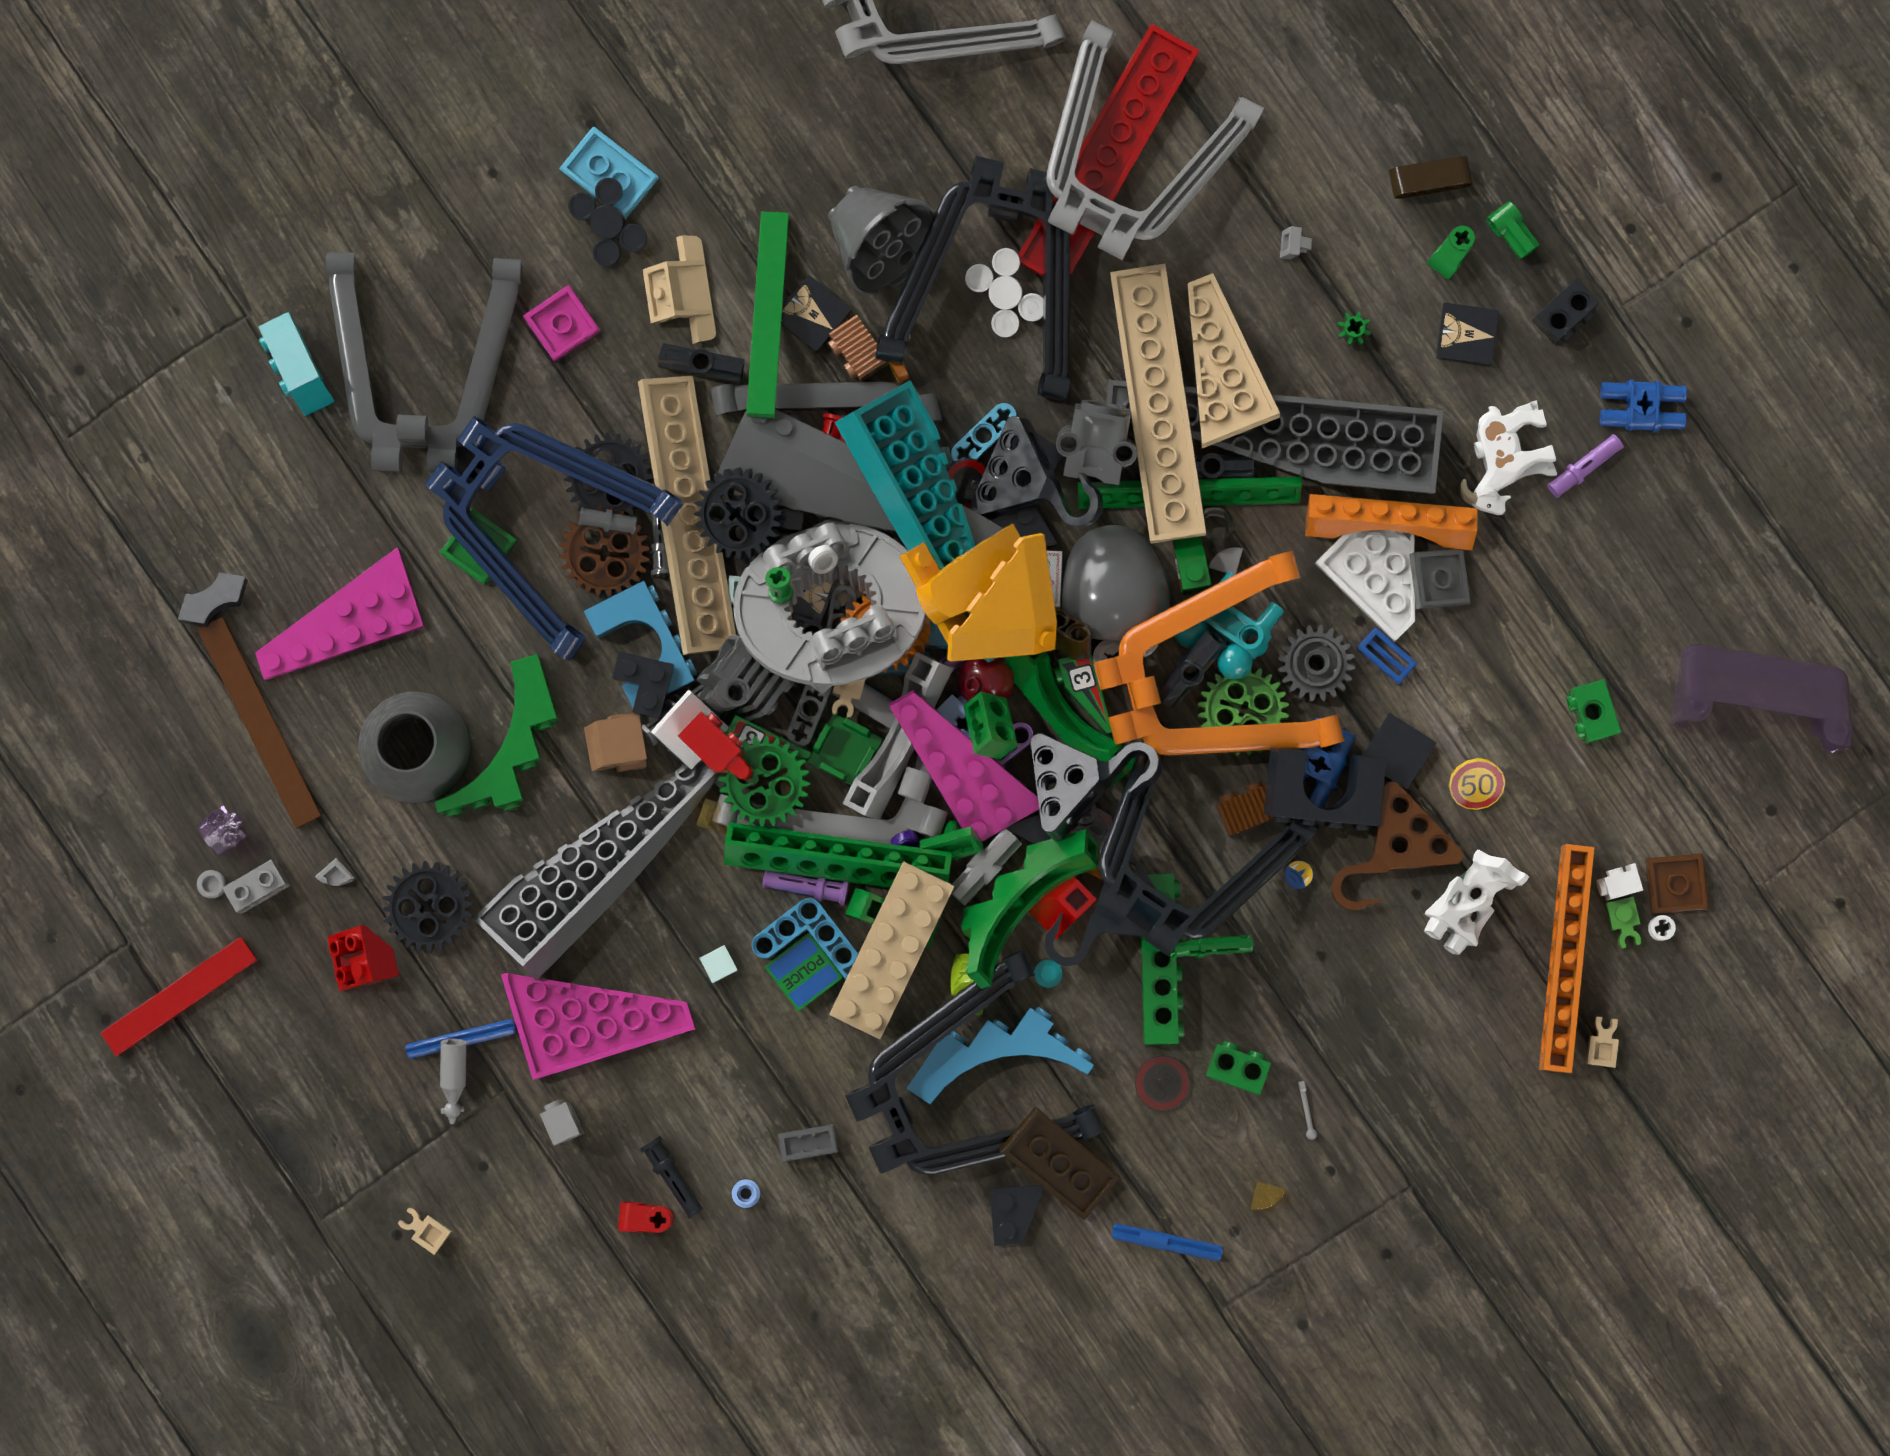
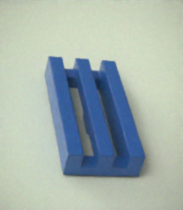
(1377, 662)

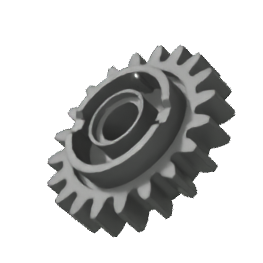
(1330, 653)

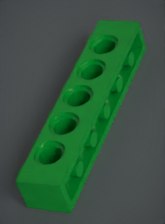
(1153, 1031)

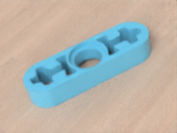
(993, 415)

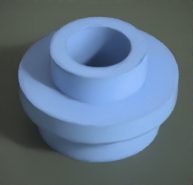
(739, 1200)

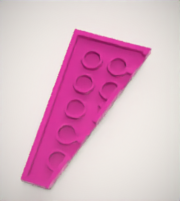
(360, 614)
(973, 785)

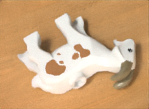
(1503, 456)

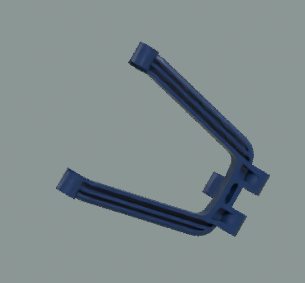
(485, 471)

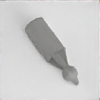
(452, 1075)

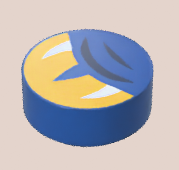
(1298, 874)

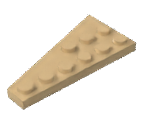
(1227, 377)

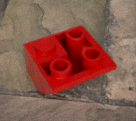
(1069, 899)
(361, 958)

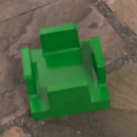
(844, 749)

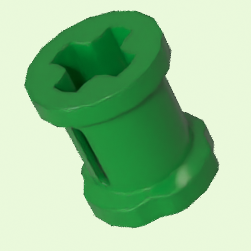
(774, 582)

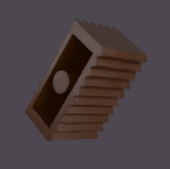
(1243, 811)

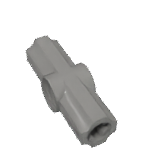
(985, 866)

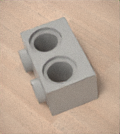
(256, 886)
(561, 1122)

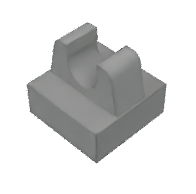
(1293, 243)

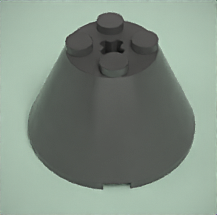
(878, 236)

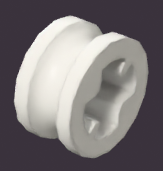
(1655, 922)

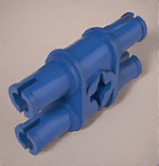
(1652, 395)
(1333, 761)

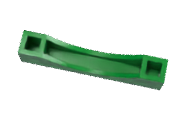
(1037, 683)

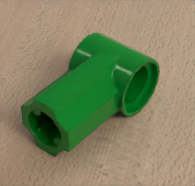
(1509, 225)

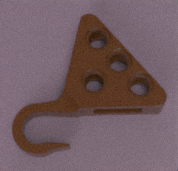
(1418, 846)

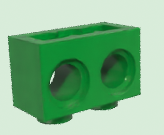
(990, 725)
(1235, 1075)

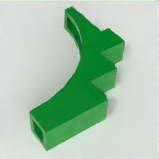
(499, 781)
(1016, 892)

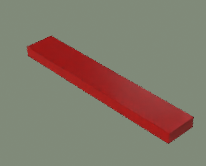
(179, 996)

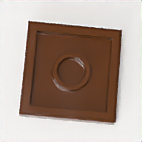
(1677, 883)

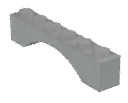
(880, 777)

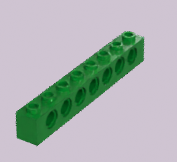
(827, 855)

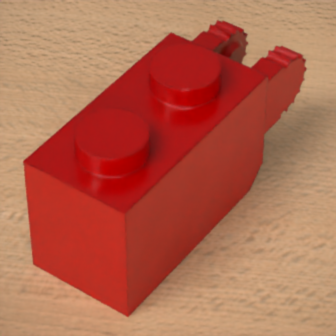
(715, 747)

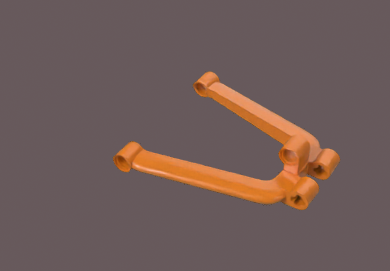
(1143, 691)

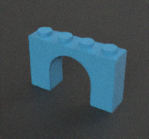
(638, 606)

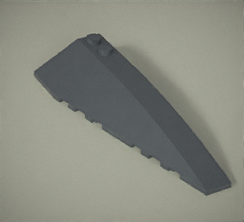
(816, 473)
(563, 896)

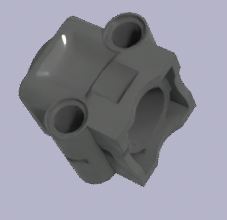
(1099, 433)

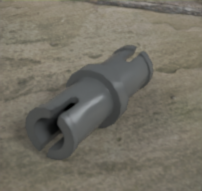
(607, 520)

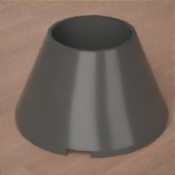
(441, 769)

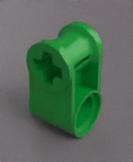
(1450, 255)

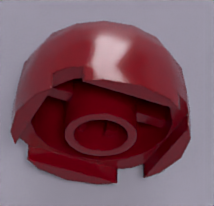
(986, 677)

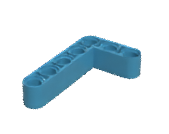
(813, 926)

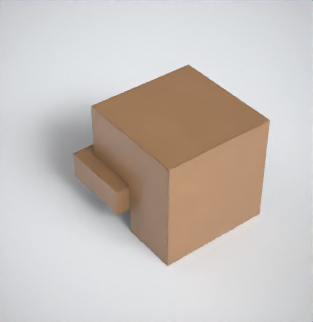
(616, 743)

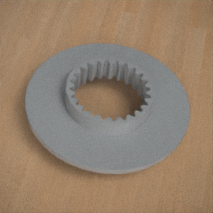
(857, 645)

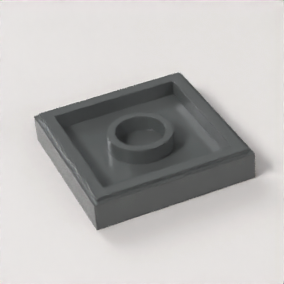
(1439, 578)

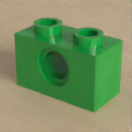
(1598, 696)

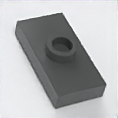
(808, 1143)

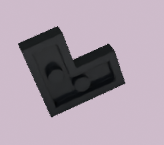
(651, 677)

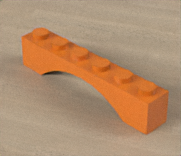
(1444, 525)

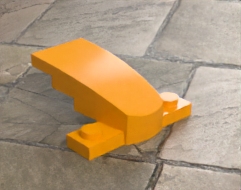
(950, 591)

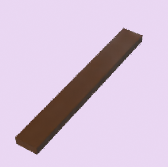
(259, 723)

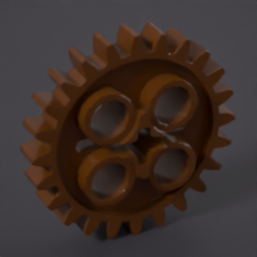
(601, 577)

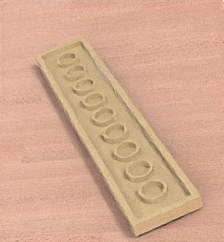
(1158, 403)
(682, 469)

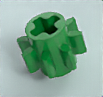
(1355, 321)

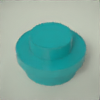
(1048, 973)

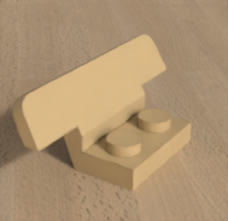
(682, 290)

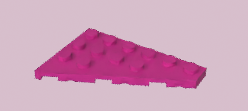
(579, 1024)

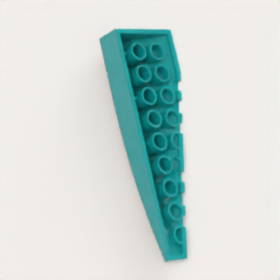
(908, 473)

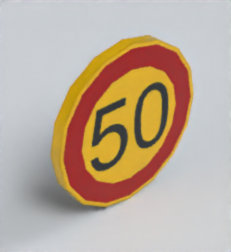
(1476, 784)

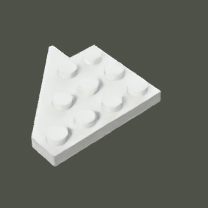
(1375, 575)

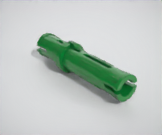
(1216, 945)

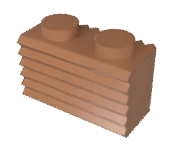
(857, 348)

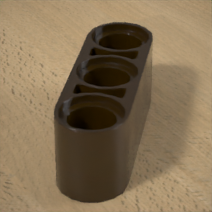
(1430, 177)
(1072, 636)

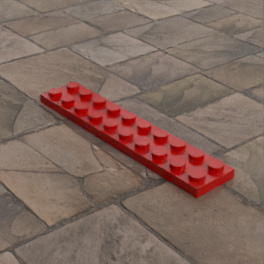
(1122, 130)

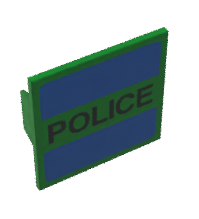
(803, 972)

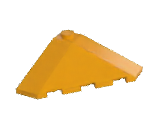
(1014, 613)

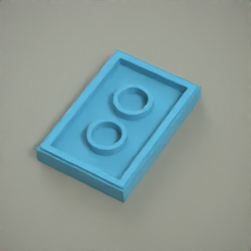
(602, 158)

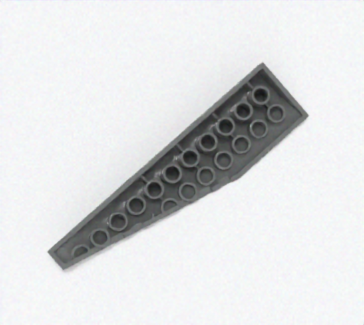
(1335, 440)

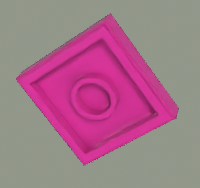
(561, 323)

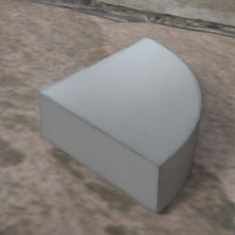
(1226, 560)
(335, 874)

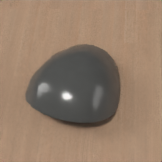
(1114, 581)

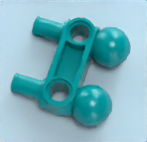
(1235, 628)

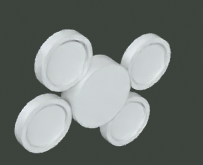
(1005, 292)

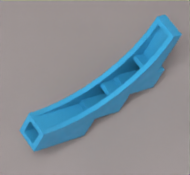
(1030, 1038)

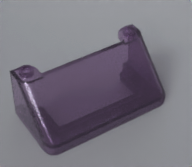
(1766, 684)

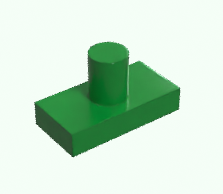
(955, 840)

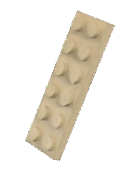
(891, 950)

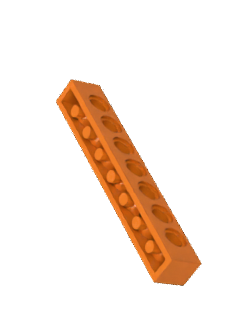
(1566, 958)

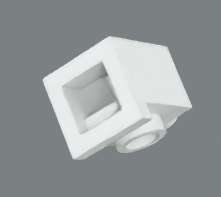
(1619, 882)

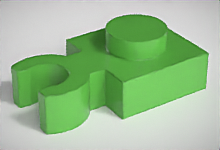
(1623, 916)

